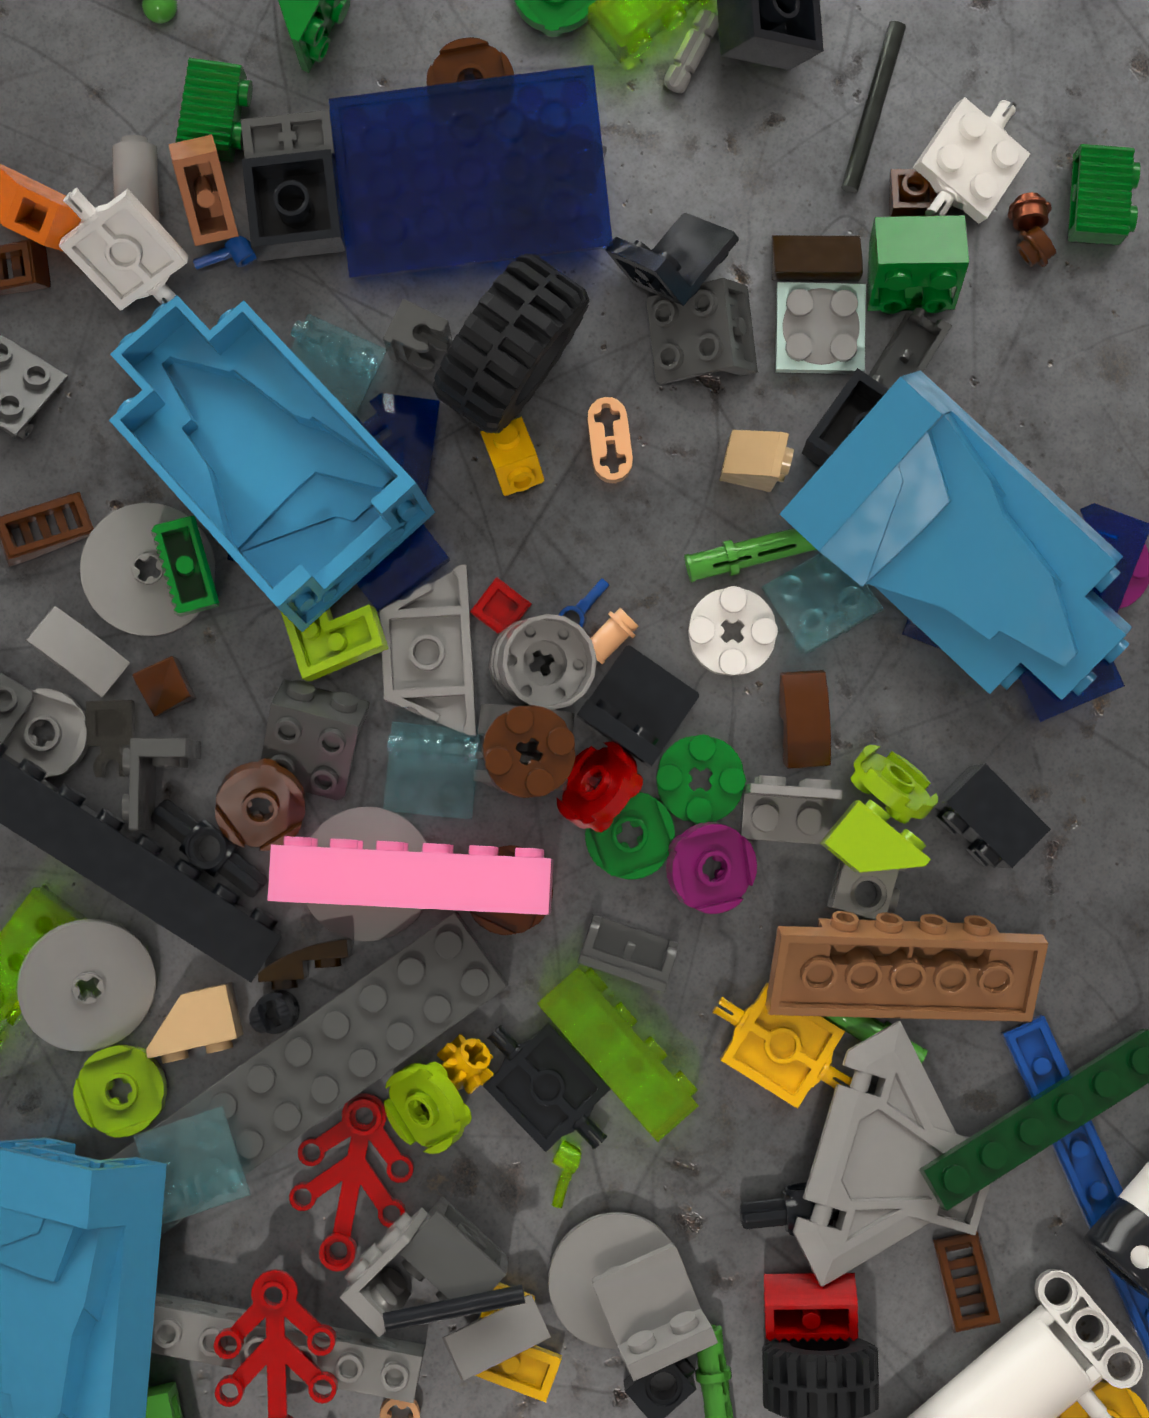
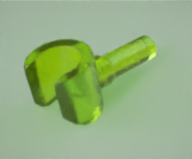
(568, 1159)

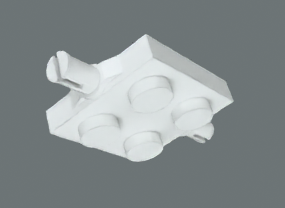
(971, 160)
(122, 249)

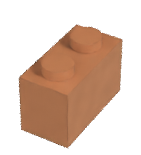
(203, 190)

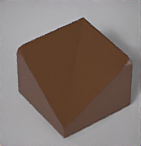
(164, 685)

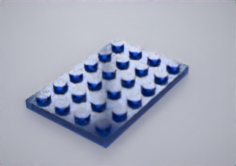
(471, 172)

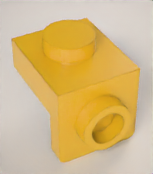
(513, 458)

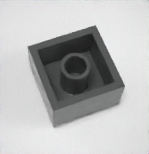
(453, 1254)

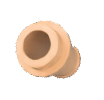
(612, 634)

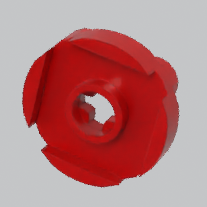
(618, 783)

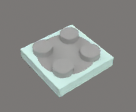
(820, 327)

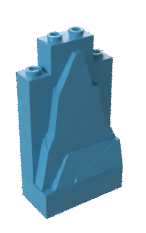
(264, 456)
(964, 542)
(76, 1280)

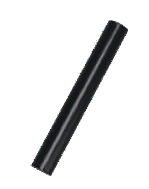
(454, 1308)

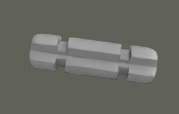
(691, 51)

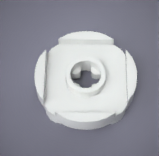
(758, 631)

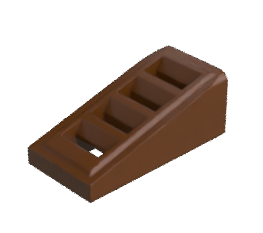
(28, 267)
(33, 549)
(973, 1321)

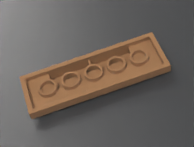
(905, 969)

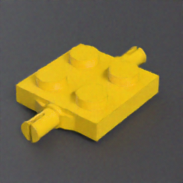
(781, 1050)

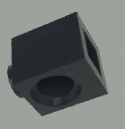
(661, 1403)

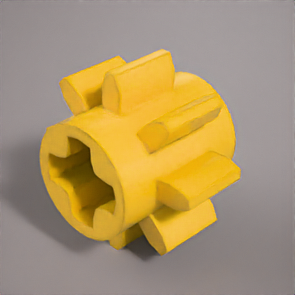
(466, 1063)

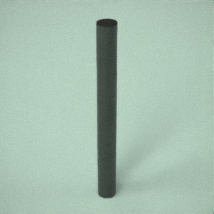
(873, 106)

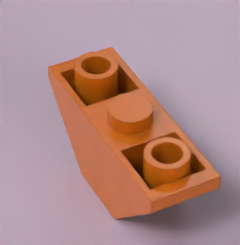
(34, 209)

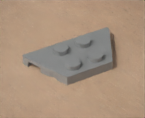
(431, 653)

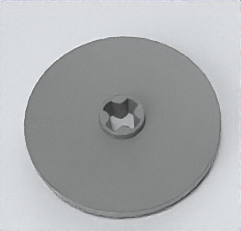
(113, 580)
(369, 826)
(80, 951)
(587, 1252)

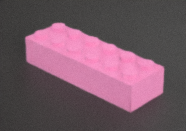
(410, 879)

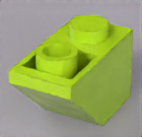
(870, 844)

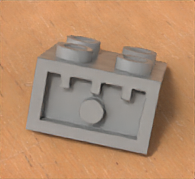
(787, 812)
(373, 1286)
(653, 1311)

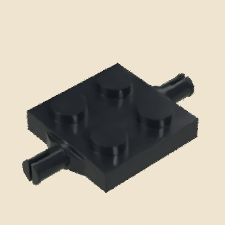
(547, 1087)

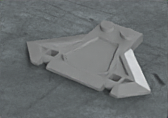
(873, 1160)

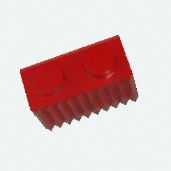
(804, 1309)

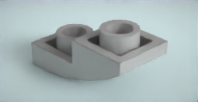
(77, 651)
(495, 1338)

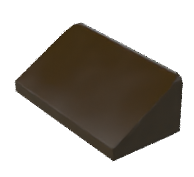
(816, 258)

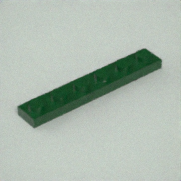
(1039, 1122)

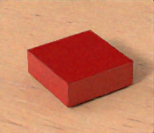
(500, 606)

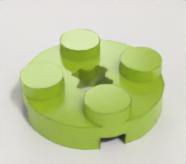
(894, 783)
(446, 1112)
(109, 1113)

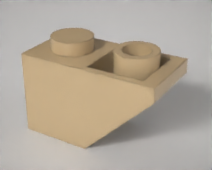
(756, 459)
(198, 1019)

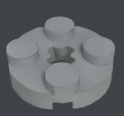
(70, 730)

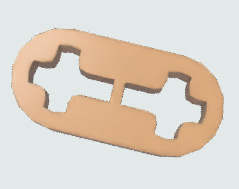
(620, 439)

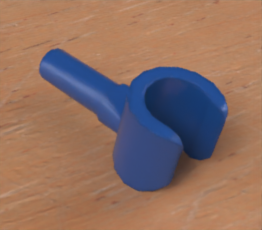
(237, 247)
(585, 604)

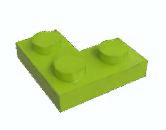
(336, 642)

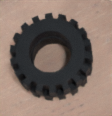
(820, 1378)

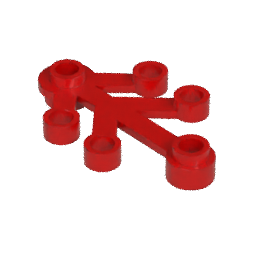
(352, 1172)
(276, 1349)

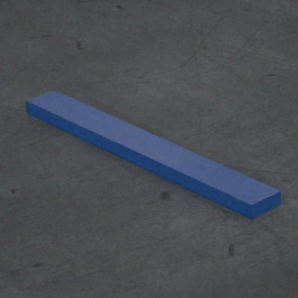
(1079, 1152)

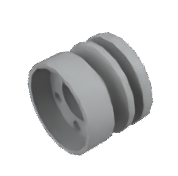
(567, 666)

